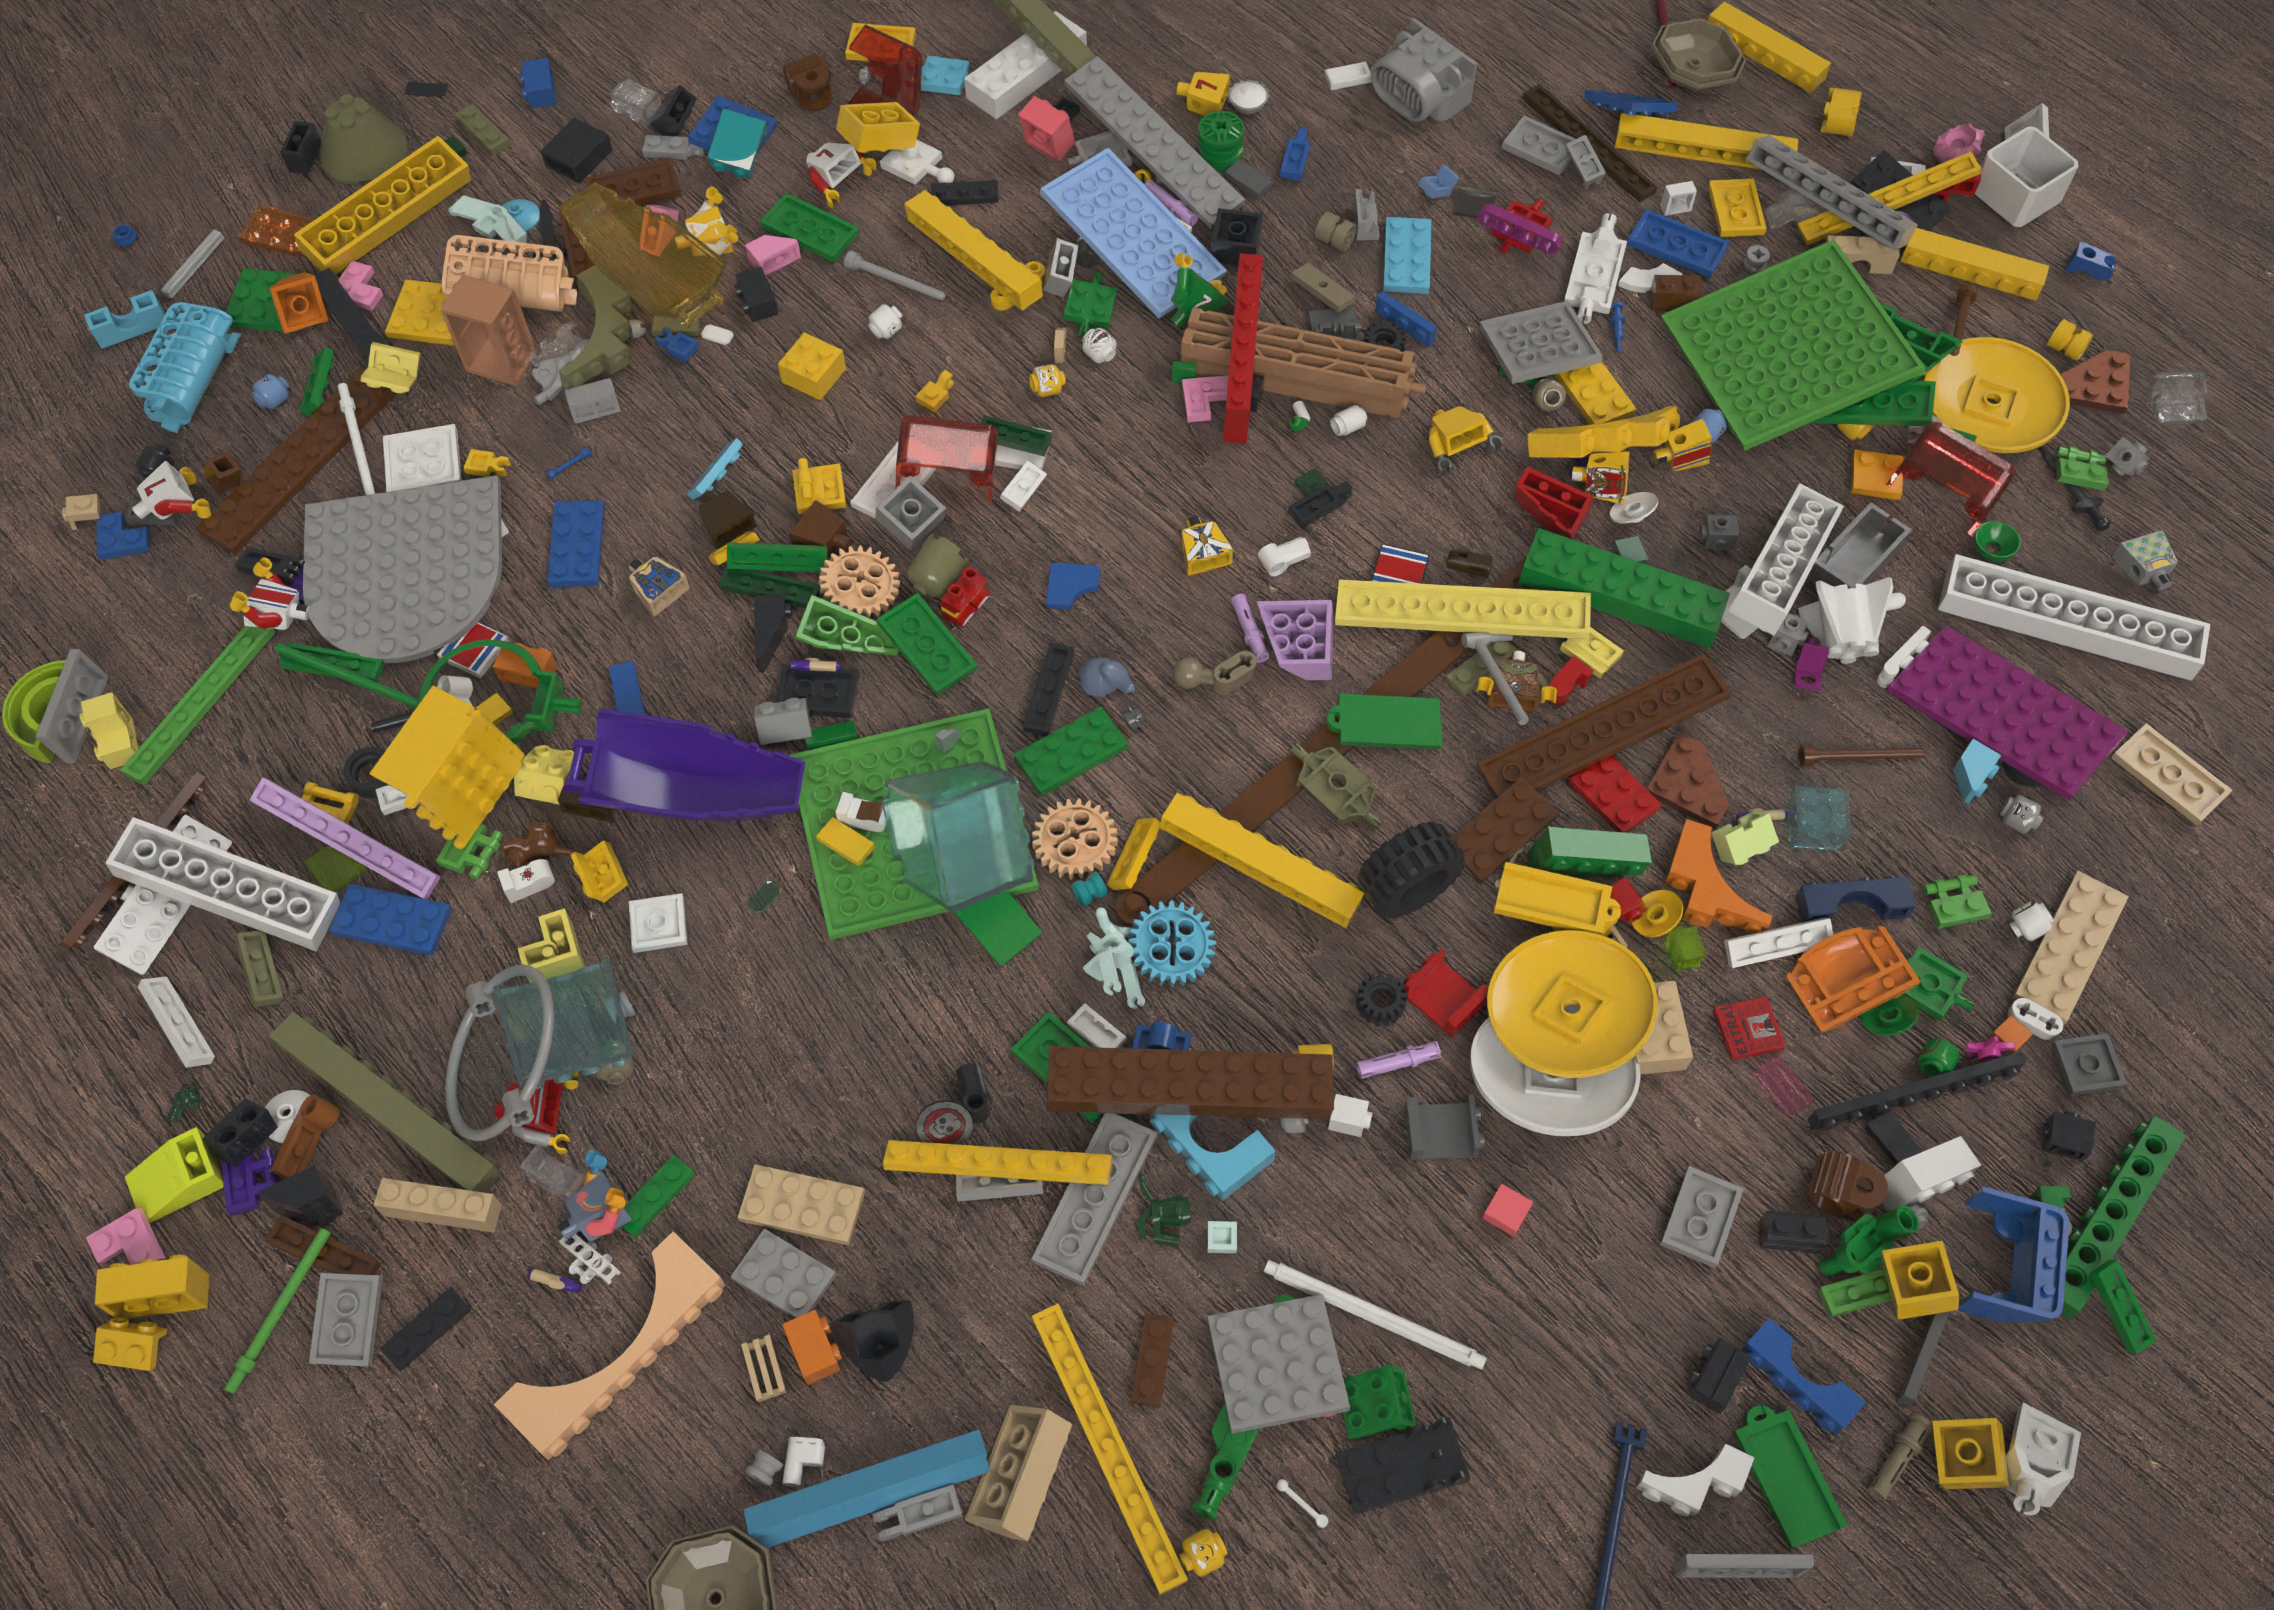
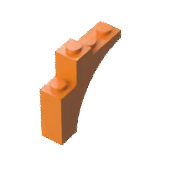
(1709, 896)

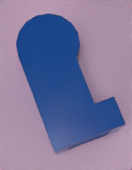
(2091, 261)

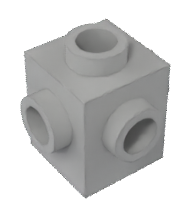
(2122, 451)
(1789, 635)

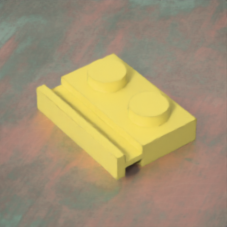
(1595, 652)

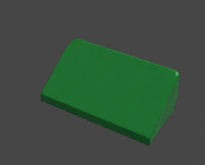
(831, 735)

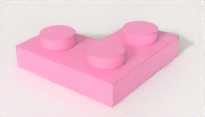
(355, 284)
(1200, 392)
(127, 1234)

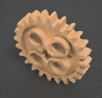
(859, 581)
(1085, 856)

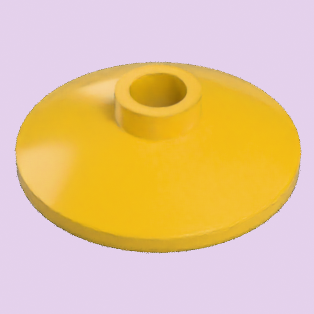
(1662, 914)

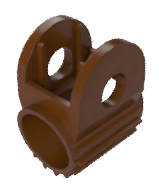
(809, 77)
(1846, 1186)

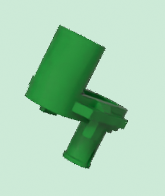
(1867, 1238)

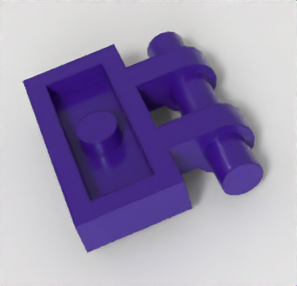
(241, 1184)

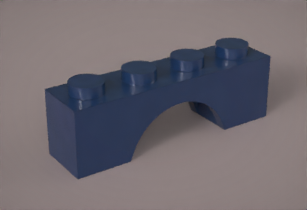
(1887, 897)

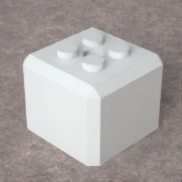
(2025, 176)

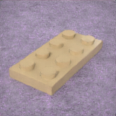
(2171, 774)
(801, 1204)

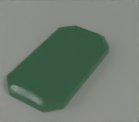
(764, 896)

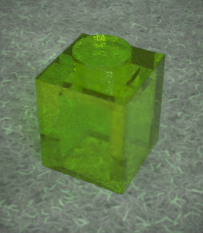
(1685, 948)

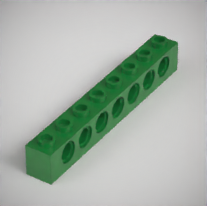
(2164, 1142)

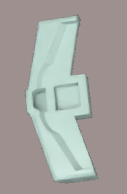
(489, 219)

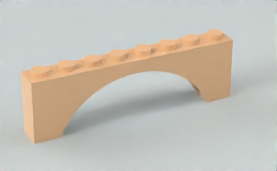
(555, 1414)

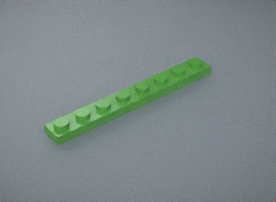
(196, 703)

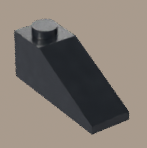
(771, 624)

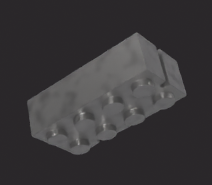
(1860, 550)

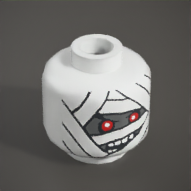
(1099, 345)

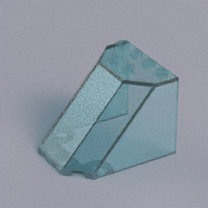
(586, 1024)

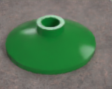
(1891, 1017)

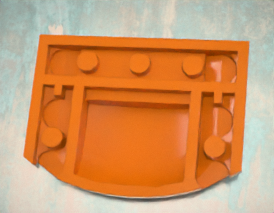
(1850, 976)

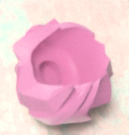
(1958, 142)

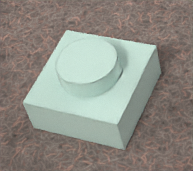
(1222, 1237)

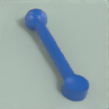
(585, 453)

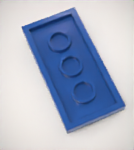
(1678, 243)
(576, 543)
(391, 919)

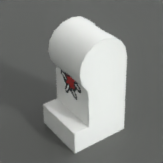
(526, 879)

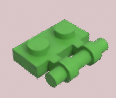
(2081, 473)
(458, 859)
(1956, 909)

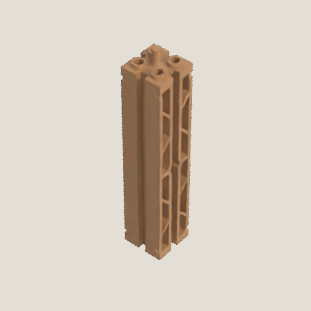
(1307, 364)

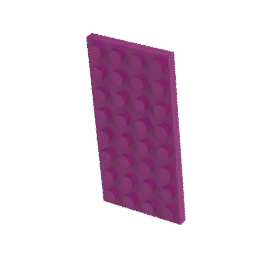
(2008, 712)

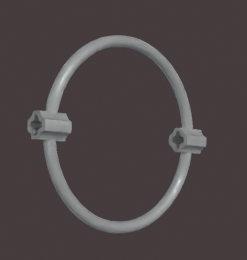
(517, 1101)

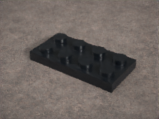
(1886, 171)

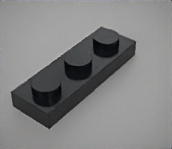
(966, 192)
(425, 1329)

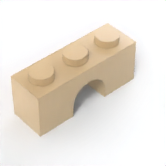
(1879, 257)

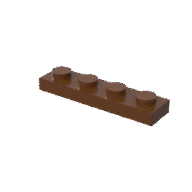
(577, 256)
(333, 1257)

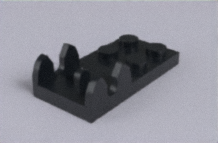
(1403, 1466)

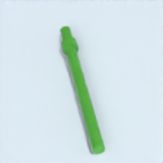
(247, 1361)

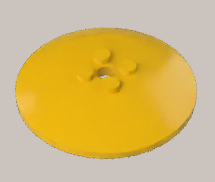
(2023, 383)
(1580, 970)

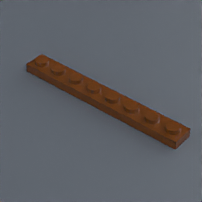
(111, 890)

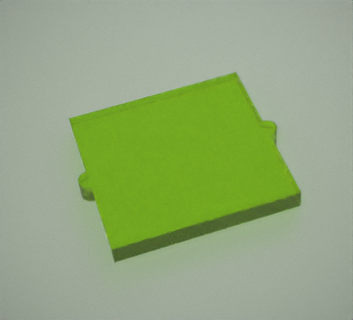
(334, 868)

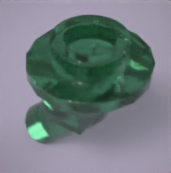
(186, 1097)

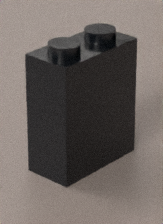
(576, 150)

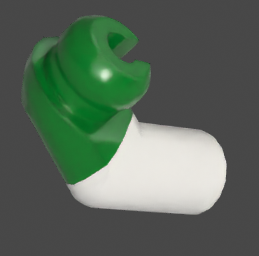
(1301, 418)

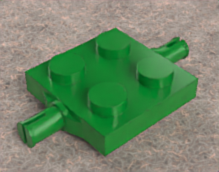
(1090, 304)
(1939, 985)

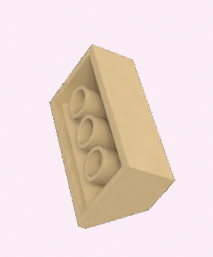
(1019, 1472)

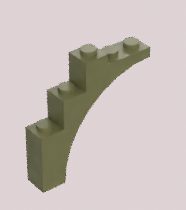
(606, 346)

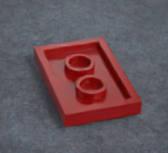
(1615, 794)

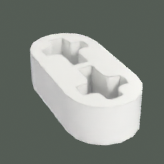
(2035, 1018)

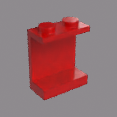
(1444, 994)

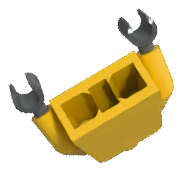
(1457, 431)

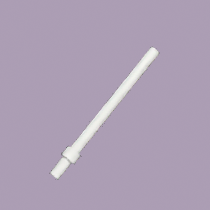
(348, 407)

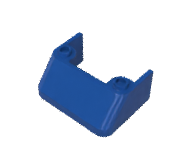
(2038, 1258)

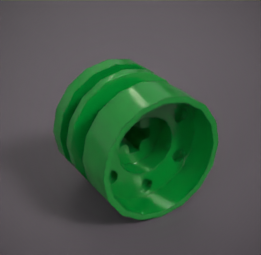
(1220, 139)

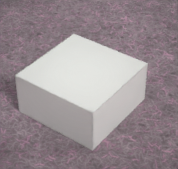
(1678, 198)

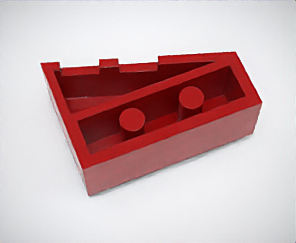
(1553, 503)

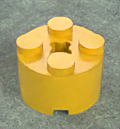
(1841, 111)

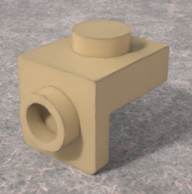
(81, 508)

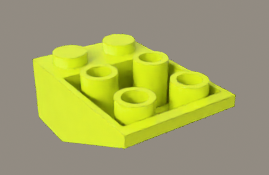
(175, 1176)

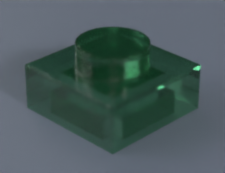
(1310, 482)

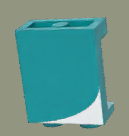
(736, 143)

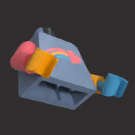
(597, 1205)

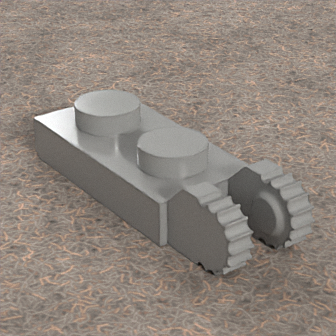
(920, 1512)

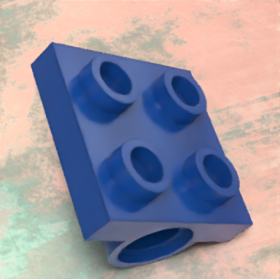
(1161, 1036)

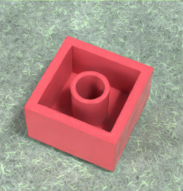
(1046, 128)

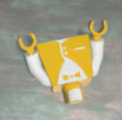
(709, 226)

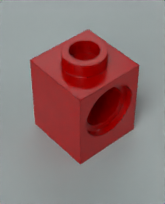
(1629, 901)

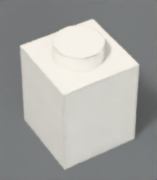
(1350, 1115)

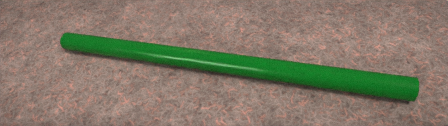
(347, 675)

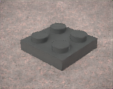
(2088, 1064)

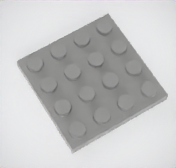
(1540, 342)
(1277, 1364)

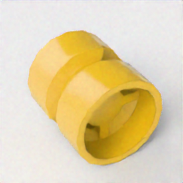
(2070, 340)

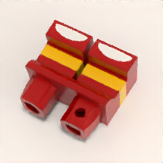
(964, 597)

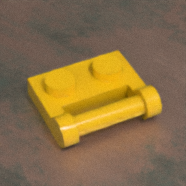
(349, 799)

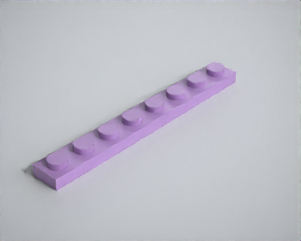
(345, 838)

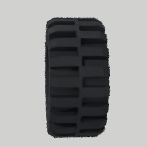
(1411, 869)

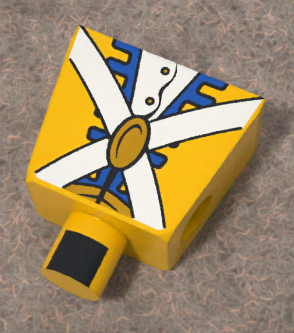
(1204, 546)

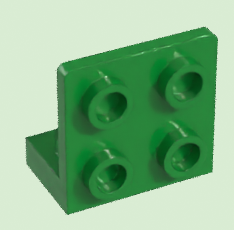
(1378, 1402)

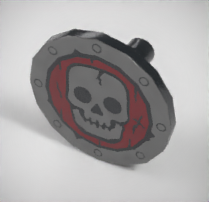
(944, 1123)

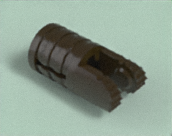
(1469, 562)

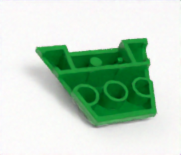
(1926, 344)

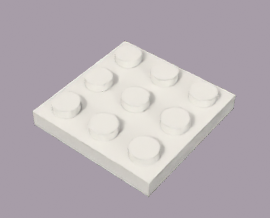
(421, 458)

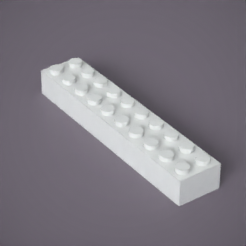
(2075, 617)

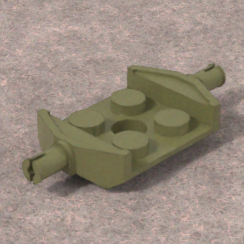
(1345, 803)

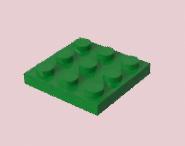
(252, 301)

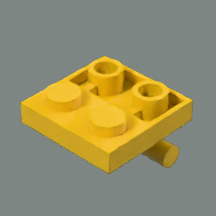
(818, 484)

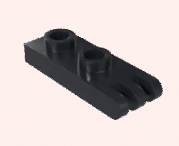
(283, 566)

